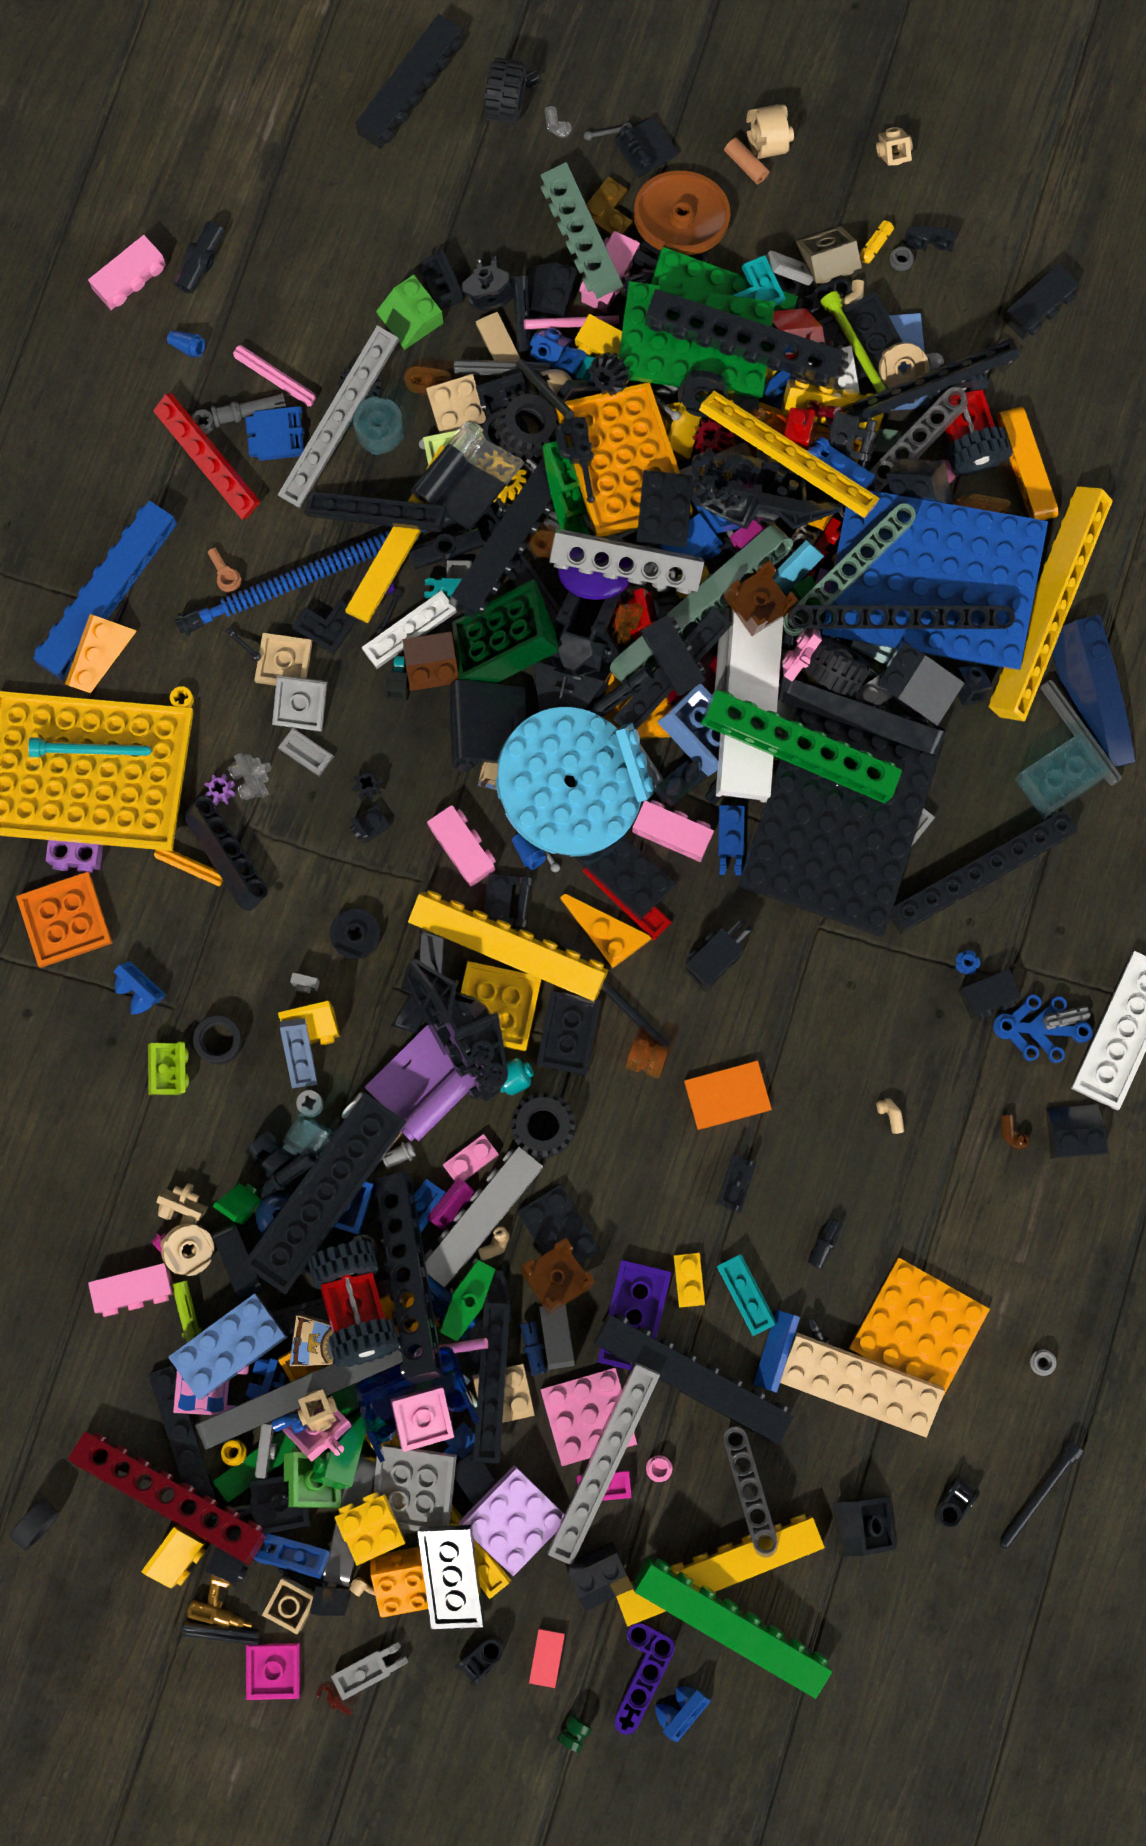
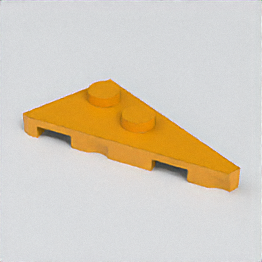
(610, 936)

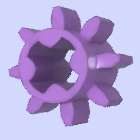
(227, 792)

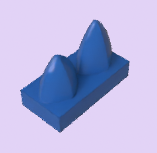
(132, 978)
(678, 1722)

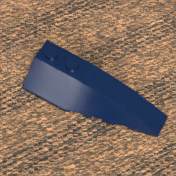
(1092, 682)

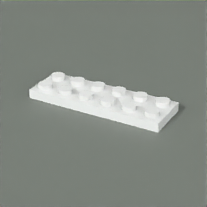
(1118, 1040)

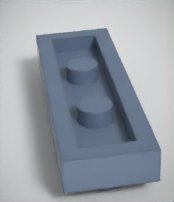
(298, 1053)

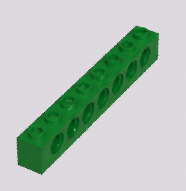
(787, 749)

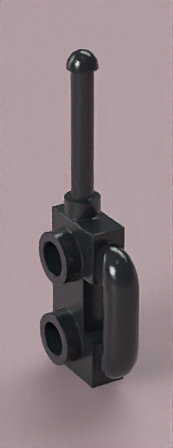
(580, 450)

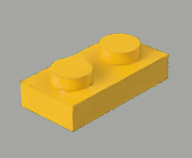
(689, 1280)

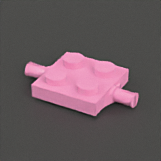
(800, 657)
(314, 1442)

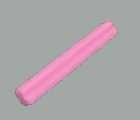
(274, 375)

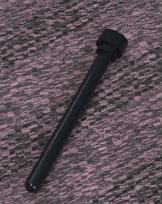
(1069, 1455)

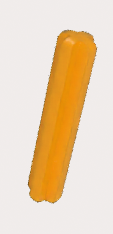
(189, 865)

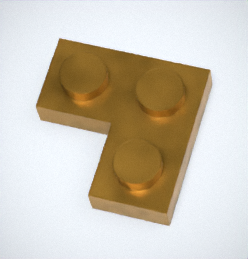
(603, 208)

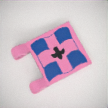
(213, 1404)

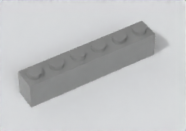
(482, 1217)

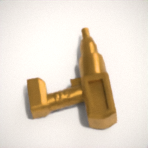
(212, 1612)

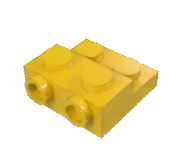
(369, 1528)

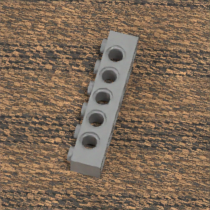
(616, 550)

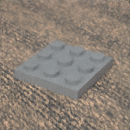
(417, 1485)

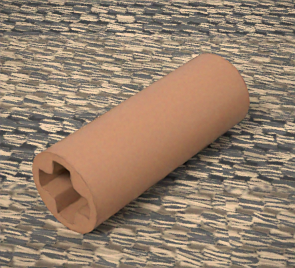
(746, 160)

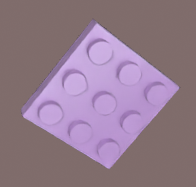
(513, 1520)

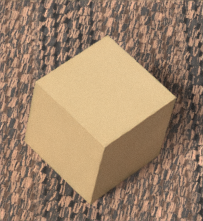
(290, 1605)

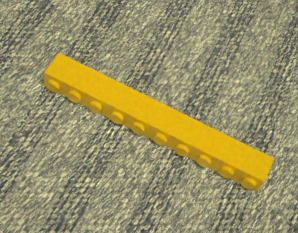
(1053, 600)

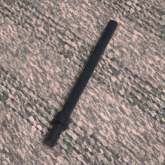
(616, 997)

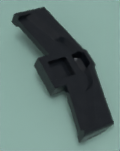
(431, 954)

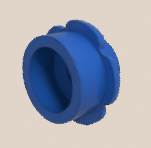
(962, 967)

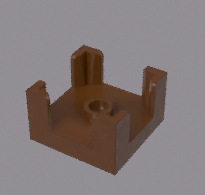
(759, 600)
(556, 1277)

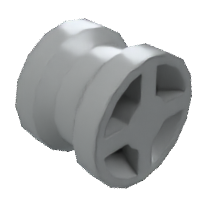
(311, 1108)

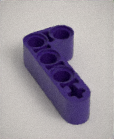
(639, 1680)

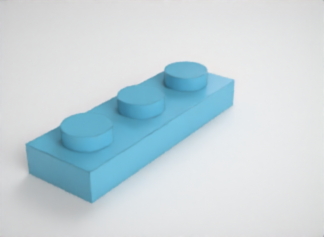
(635, 762)

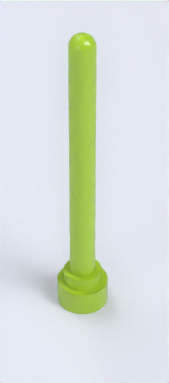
(832, 303)

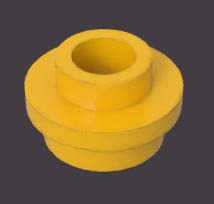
(229, 1447)

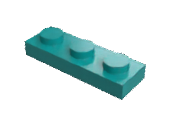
(747, 1295)

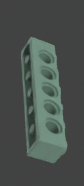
(559, 182)

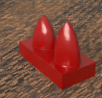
(644, 599)

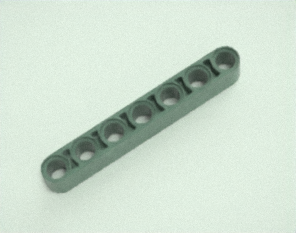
(857, 560)

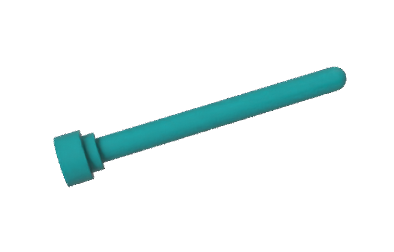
(39, 747)

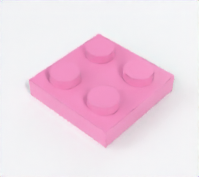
(422, 1418)

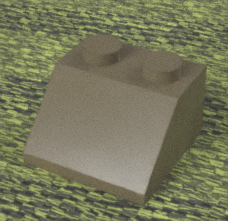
(830, 254)

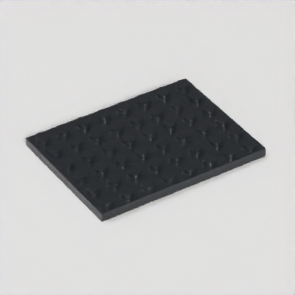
(833, 845)

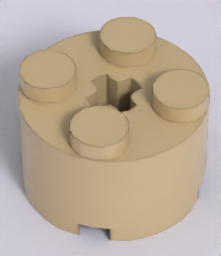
(769, 131)

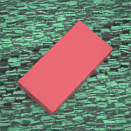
(546, 1658)

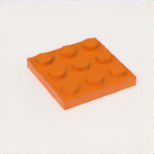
(64, 919)

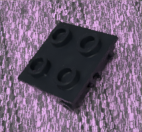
(645, 146)

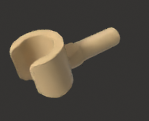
(359, 1585)

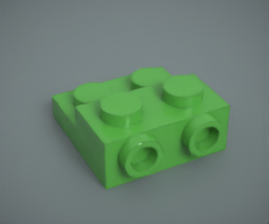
(302, 1488)

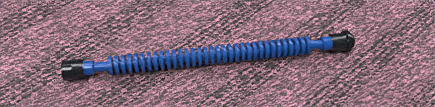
(196, 619)

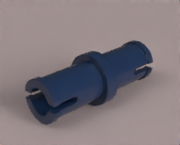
(533, 1348)

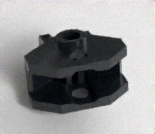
(488, 284)

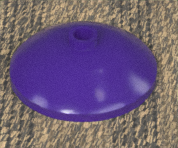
(593, 585)

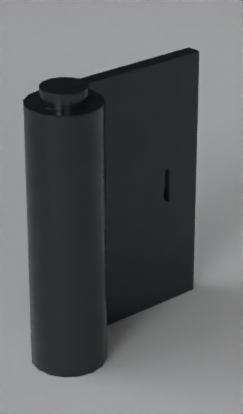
(482, 720)

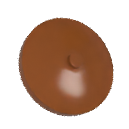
(682, 212)

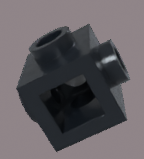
(975, 686)

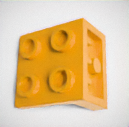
(399, 1582)

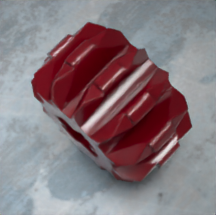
(706, 434)

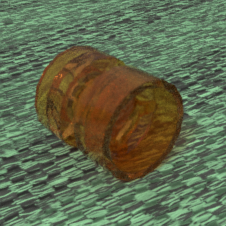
(647, 1058)

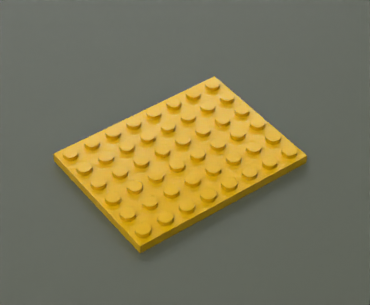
(92, 795)

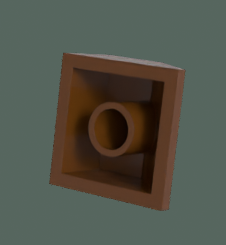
(430, 661)

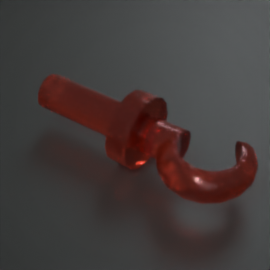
(335, 1702)

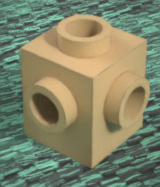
(894, 146)
(311, 1404)

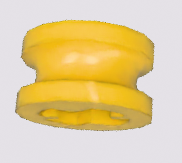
(175, 695)

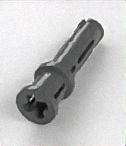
(236, 411)

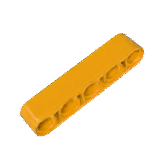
(1028, 465)

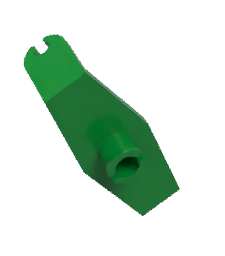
(467, 1300)

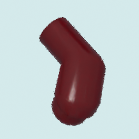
(823, 409)

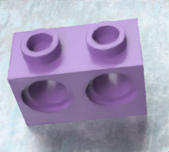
(74, 856)

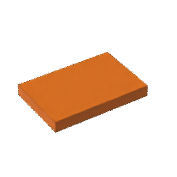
(727, 1095)

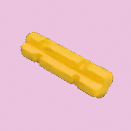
(876, 241)

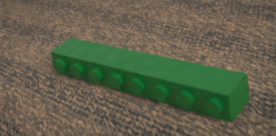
(732, 1627)

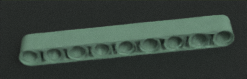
(769, 545)

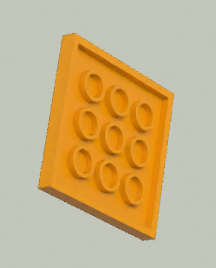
(919, 1325)

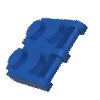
(275, 433)

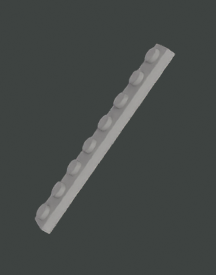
(338, 417)
(603, 1463)

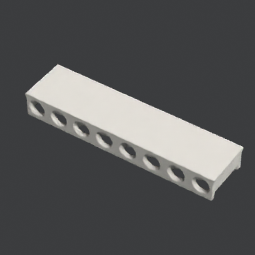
(753, 677)

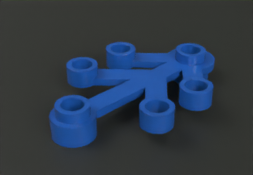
(1037, 1029)

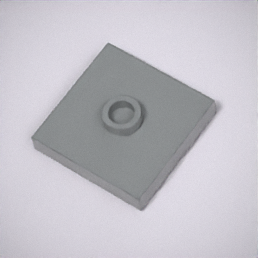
(299, 702)

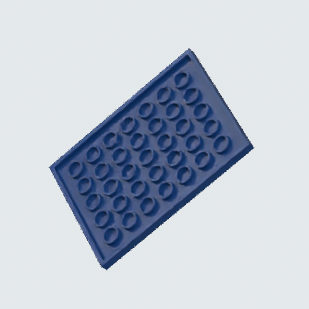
(945, 560)

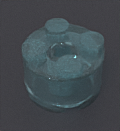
(390, 429)
(307, 1135)

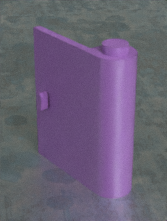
(420, 1085)

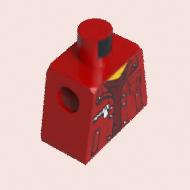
(802, 427)

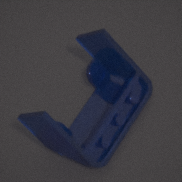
(377, 1390)

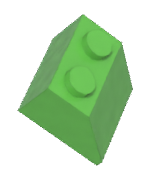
(410, 312)

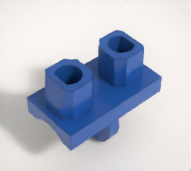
(270, 1370)

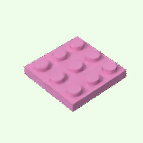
(580, 1413)

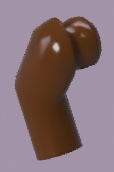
(1011, 1135)

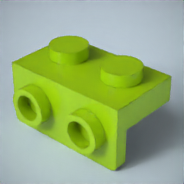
(167, 1068)

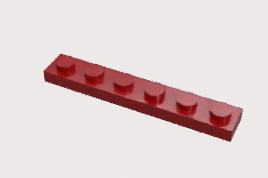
(206, 456)

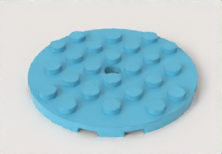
(534, 789)

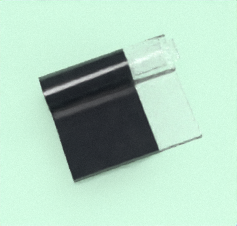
(467, 476)

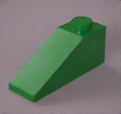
(239, 1203)
(341, 1469)

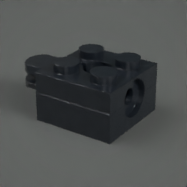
(716, 956)

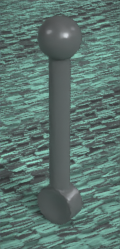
(588, 135)

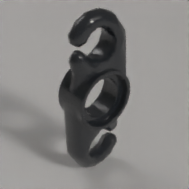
(828, 287)

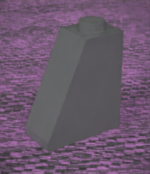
(557, 1338)

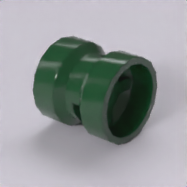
(574, 1733)

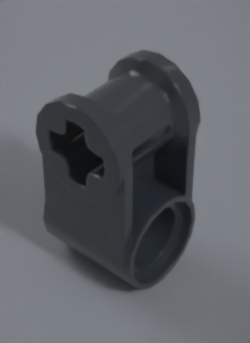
(956, 1501)
(478, 1662)

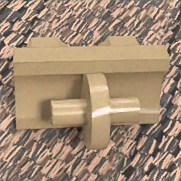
(181, 1201)

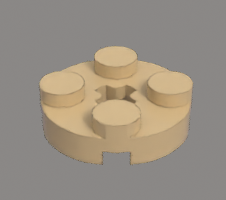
(894, 356)
(175, 1241)

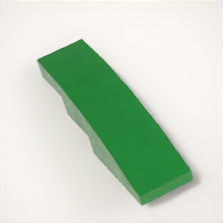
(564, 490)

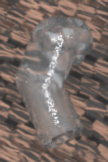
(558, 128)

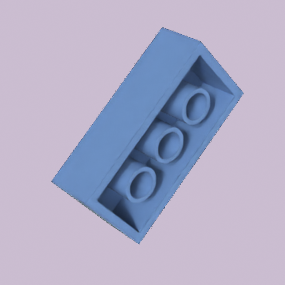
(227, 1346)

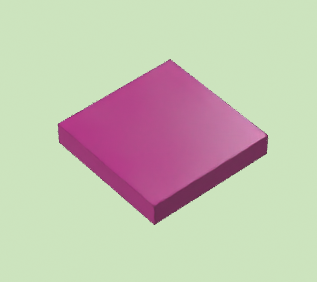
(273, 1671)

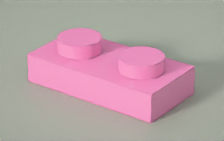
(471, 1159)

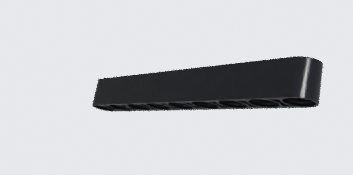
(913, 615)

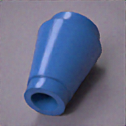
(188, 343)
(529, 853)

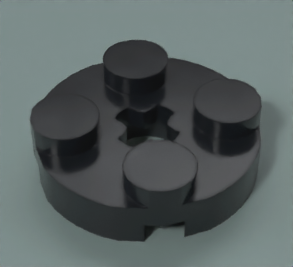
(700, 381)
(349, 920)

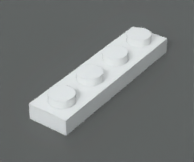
(414, 624)

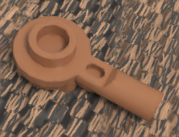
(228, 579)

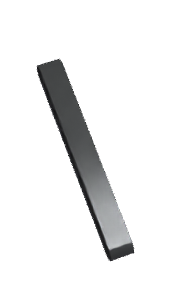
(286, 1397)

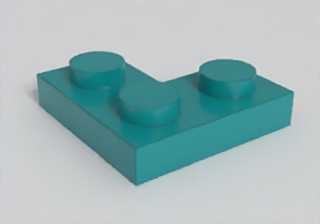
(762, 282)

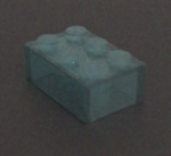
(1062, 775)

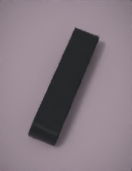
(225, 853)

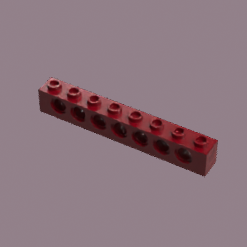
(85, 1457)

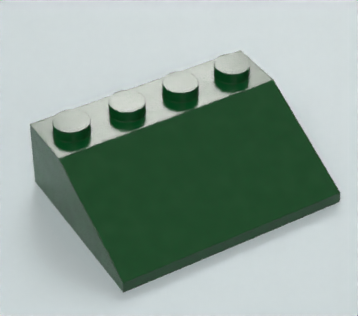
(506, 637)

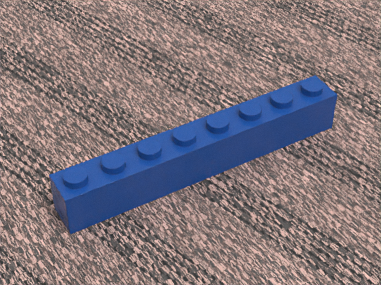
(106, 587)

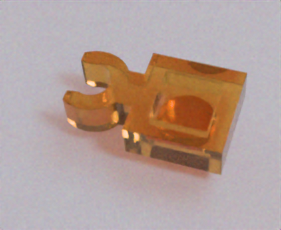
(626, 620)

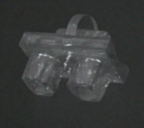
(254, 774)

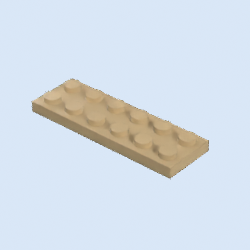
(862, 1385)

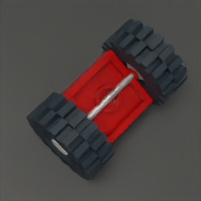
(973, 437)
(353, 1304)

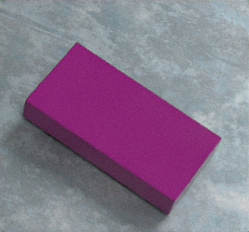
(451, 1204)

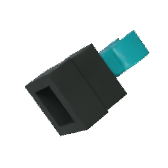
(397, 681)

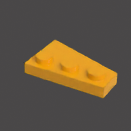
(97, 651)

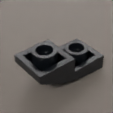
(920, 236)

